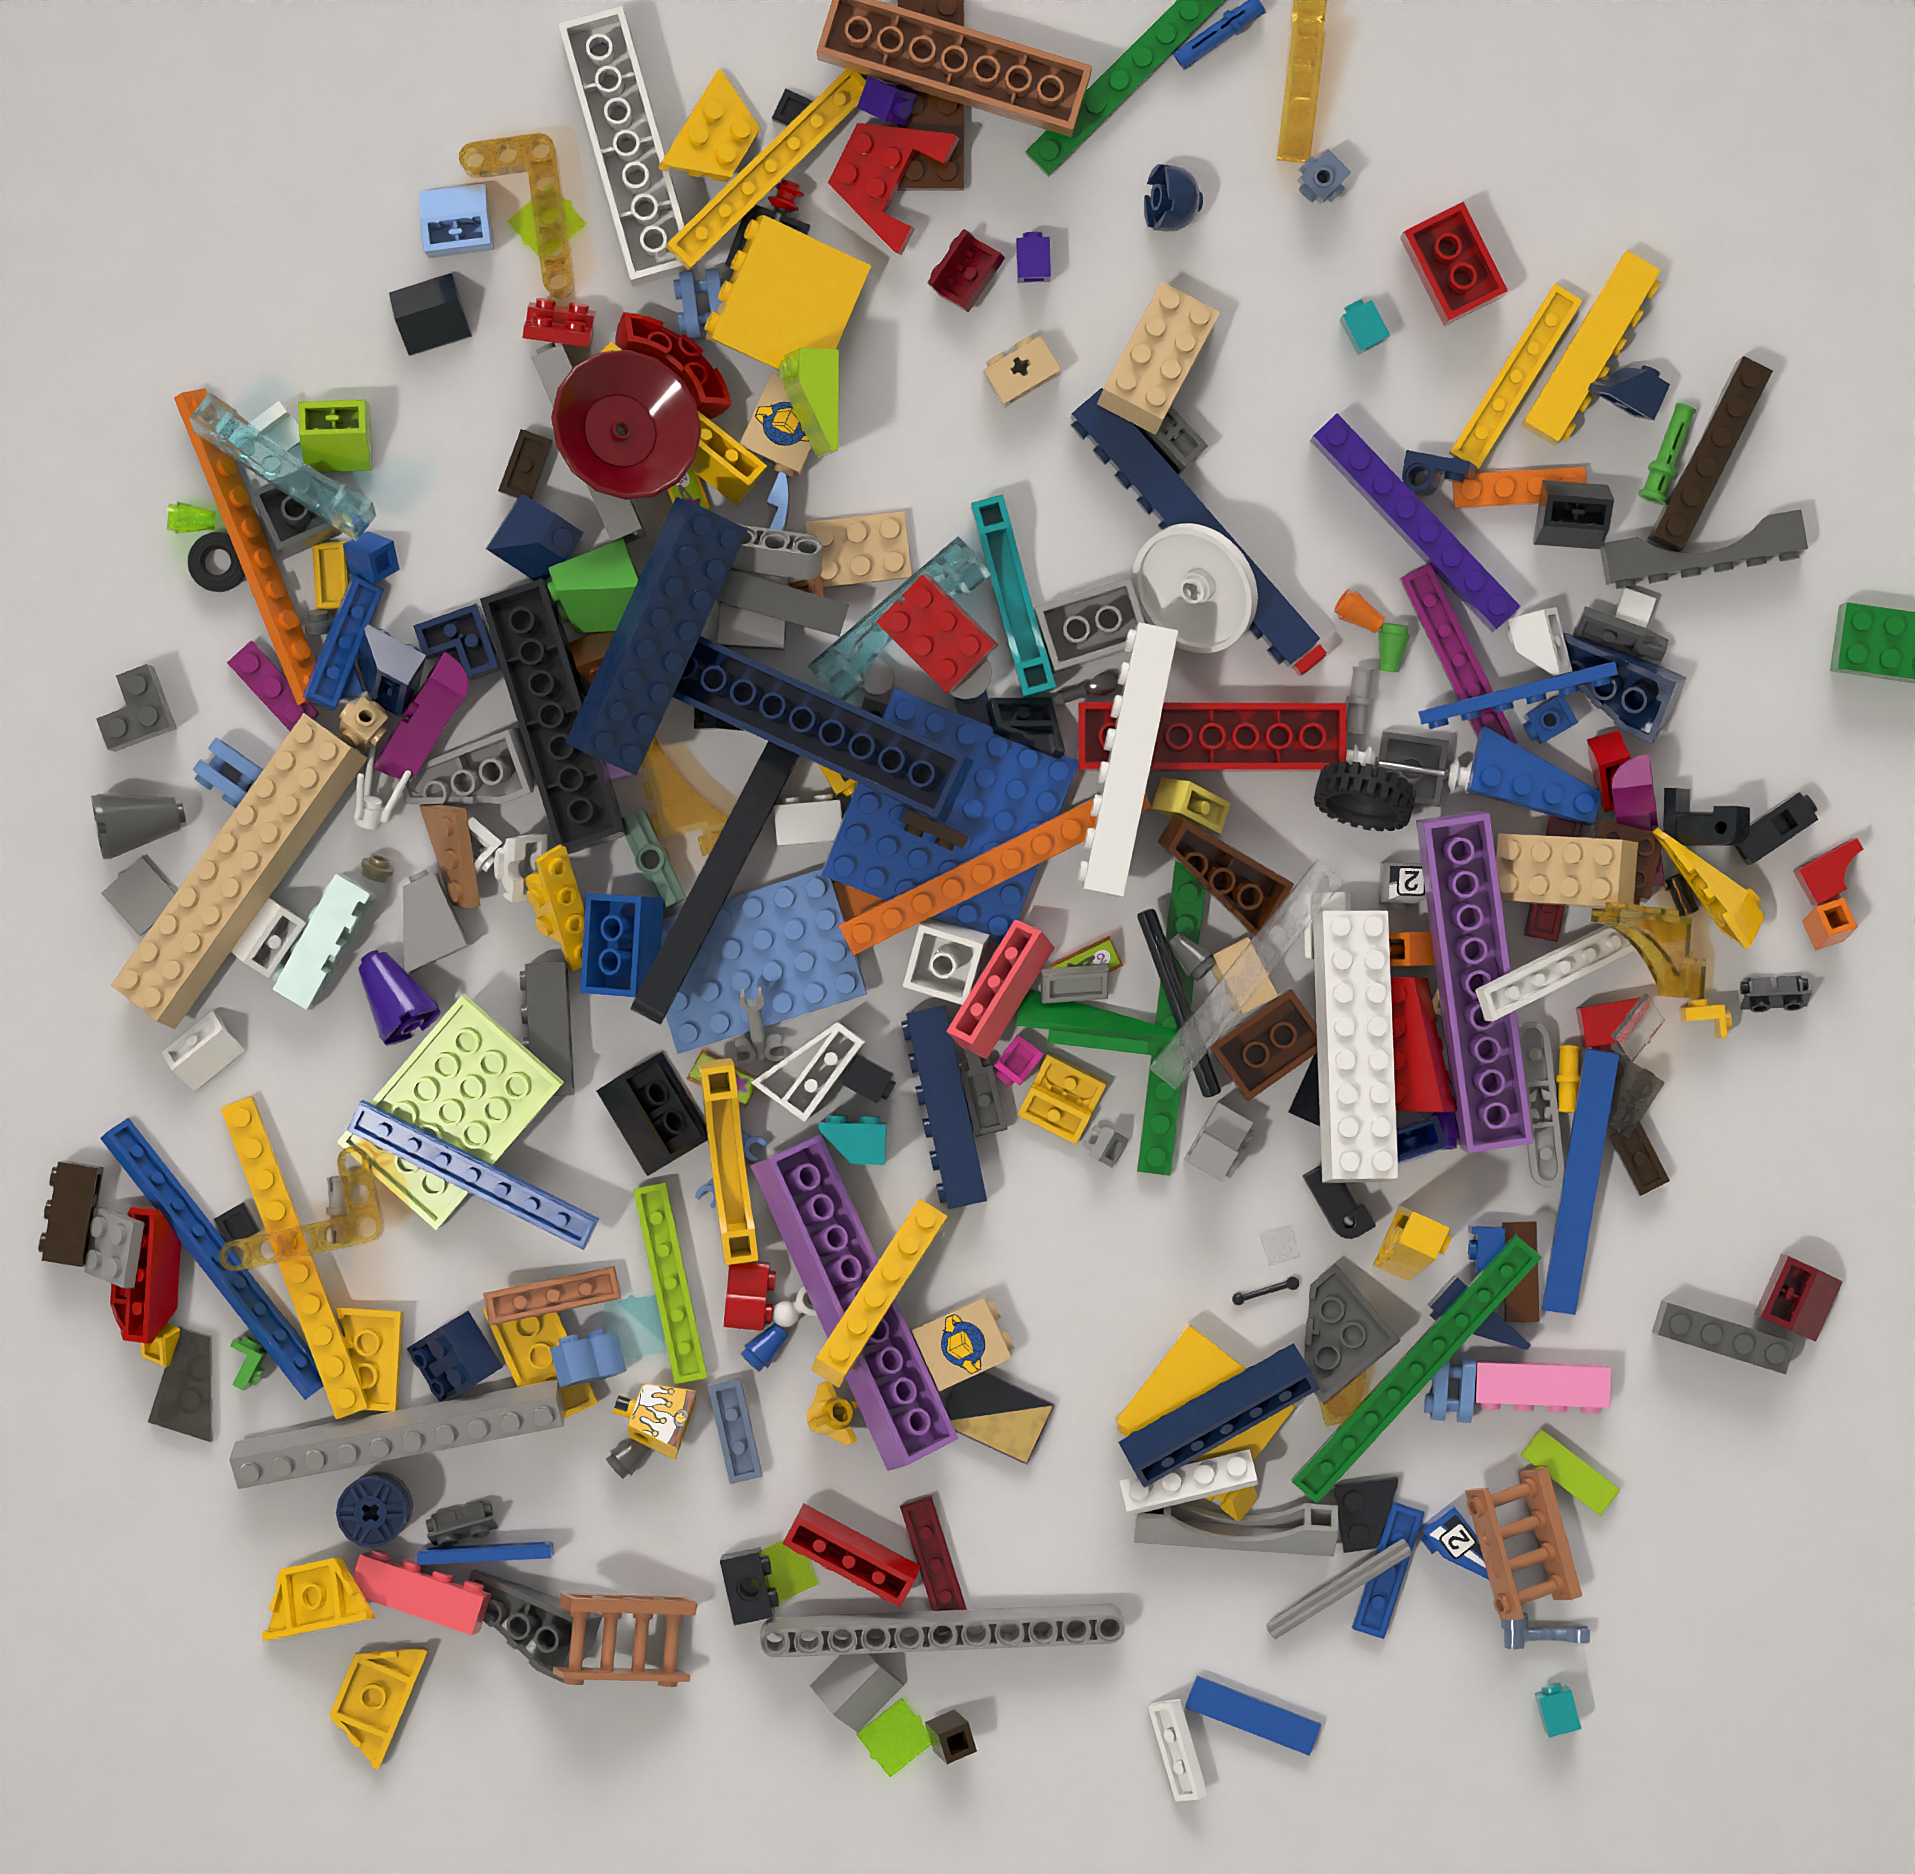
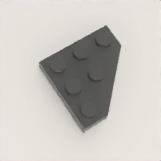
(1342, 1334)

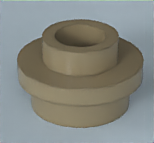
(376, 868)

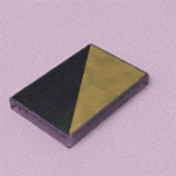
(998, 1414)

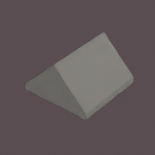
(856, 1688)

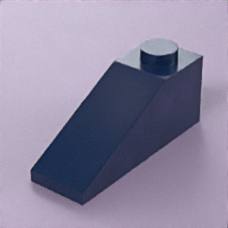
(1492, 1328)

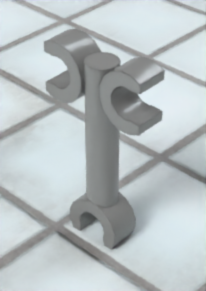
(758, 1046)

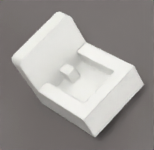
(483, 845)

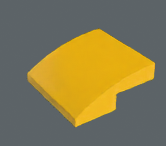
(1062, 1098)

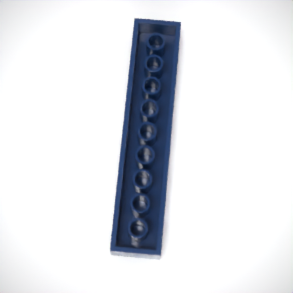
(823, 729)

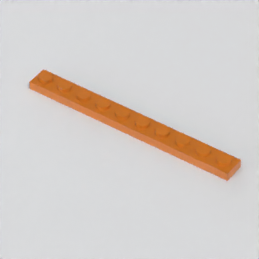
(252, 552)
(969, 878)

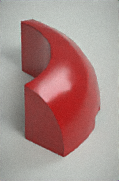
(679, 354)

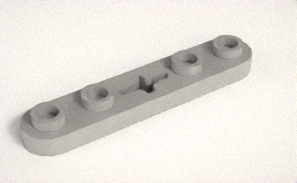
(1546, 1151)

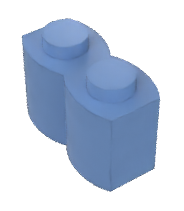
(588, 1358)

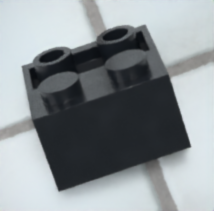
(1573, 514)

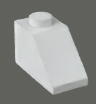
(1541, 640)

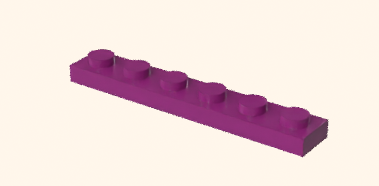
(1452, 646)

